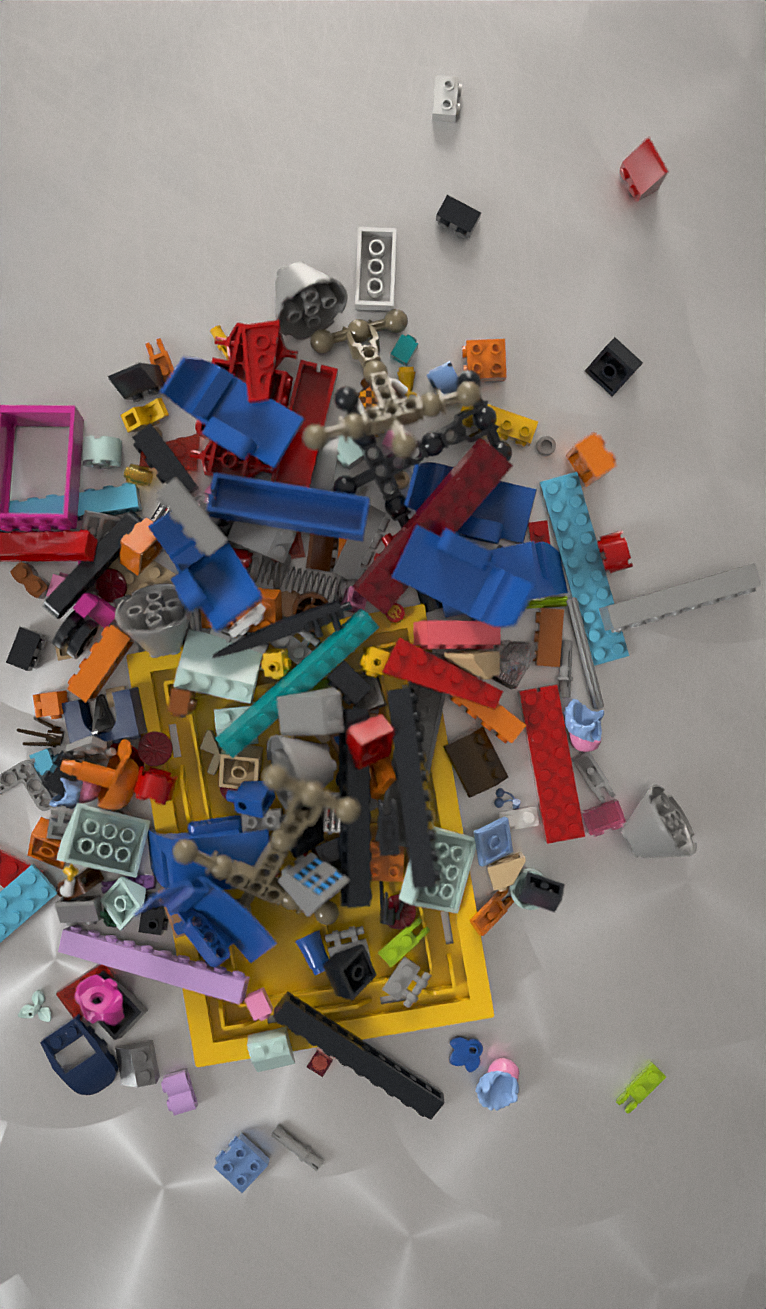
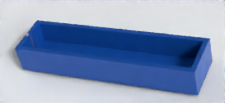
(288, 507)

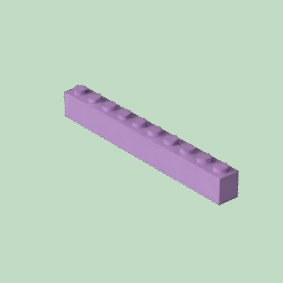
(154, 964)

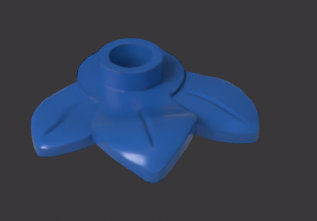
(464, 1055)

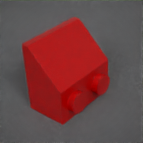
(370, 741)

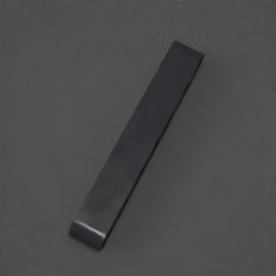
(87, 572)

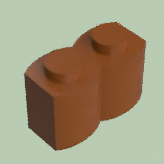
(29, 577)

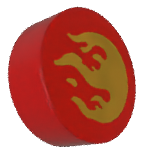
(396, 613)

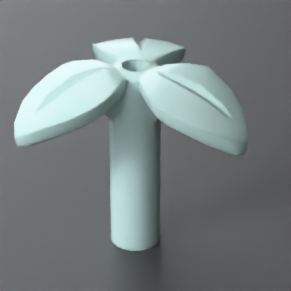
(30, 1011)

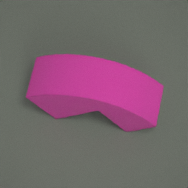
(96, 608)

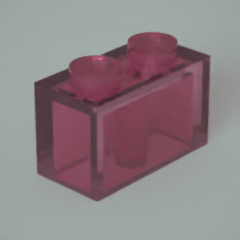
(603, 817)

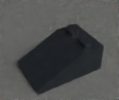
(132, 1011)

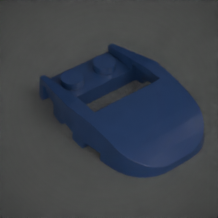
(92, 1073)

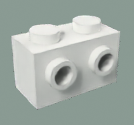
(445, 98)

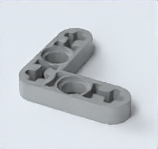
(20, 777)

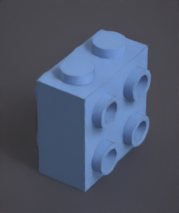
(241, 1162)

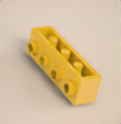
(511, 426)

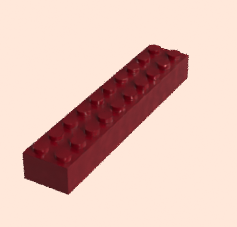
(444, 509)

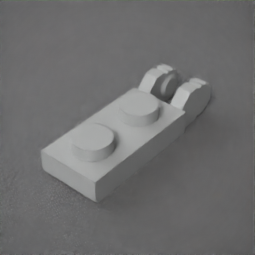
(592, 775)

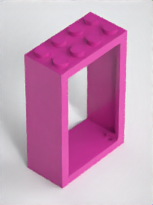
(40, 416)

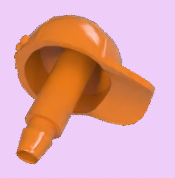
(115, 779)

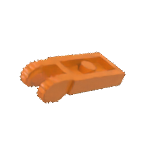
(161, 359)
(491, 912)

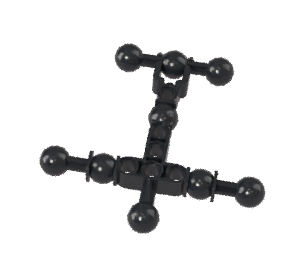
(430, 445)

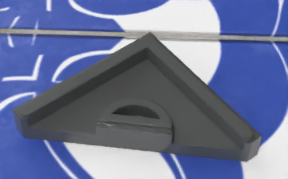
(103, 718)

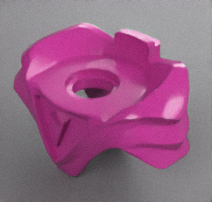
(110, 1008)

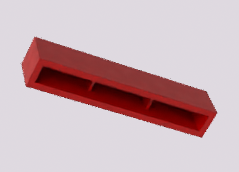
(47, 546)

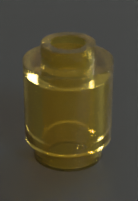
(138, 475)

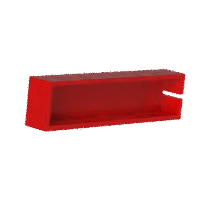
(312, 401)
(551, 764)

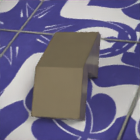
(211, 745)

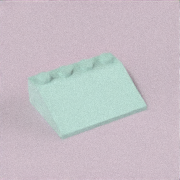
(225, 676)
(104, 840)
(455, 862)

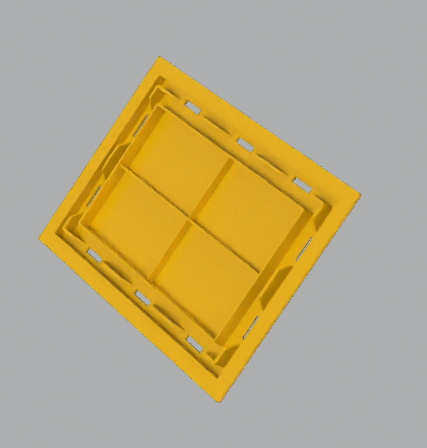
(458, 970)

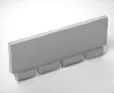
(357, 552)

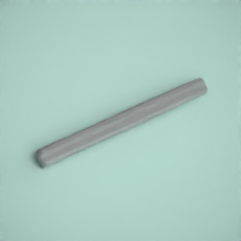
(585, 653)

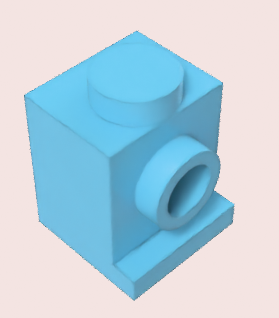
(43, 760)

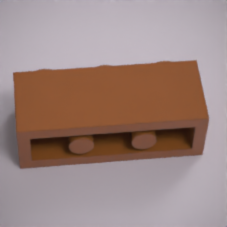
(548, 637)

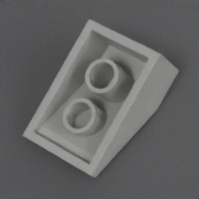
(263, 539)
(310, 713)

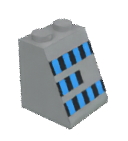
(311, 882)

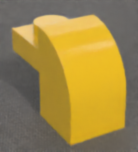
(140, 417)

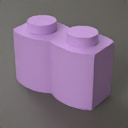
(180, 1092)

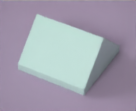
(123, 900)

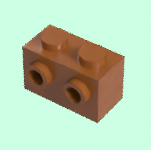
(182, 702)

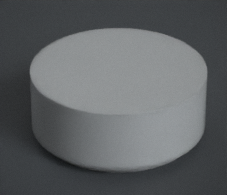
(546, 445)

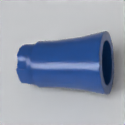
(313, 951)

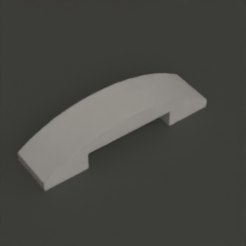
(326, 465)

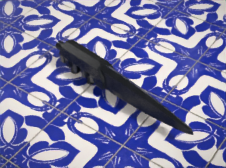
(306, 620)

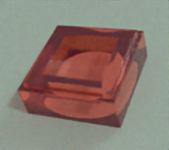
(319, 1063)

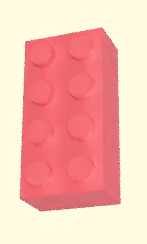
(456, 635)

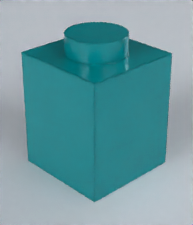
(404, 349)

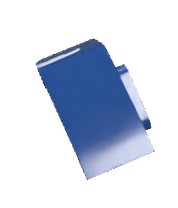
(223, 407)
(499, 516)
(532, 562)
(463, 577)
(209, 582)
(209, 835)
(215, 918)

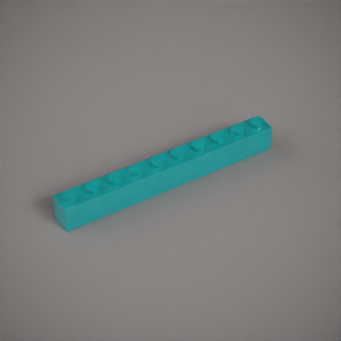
(298, 680)

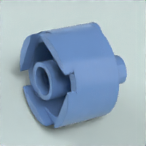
(443, 378)

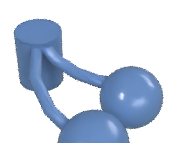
(499, 801)

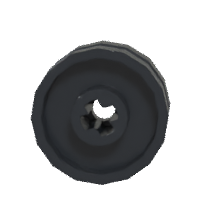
(75, 634)

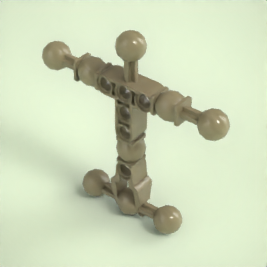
(389, 412)
(283, 839)

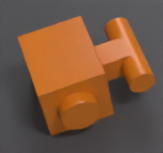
(50, 704)

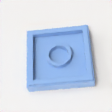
(493, 841)

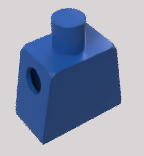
(252, 798)

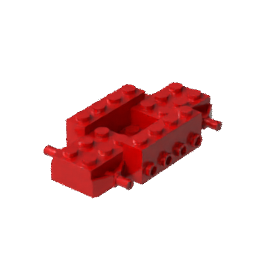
(217, 458)

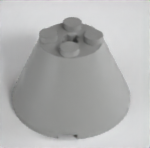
(307, 299)
(155, 619)
(302, 761)
(659, 827)

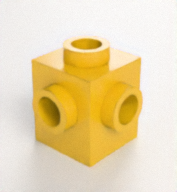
(276, 662)
(367, 662)

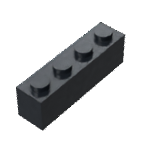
(162, 458)

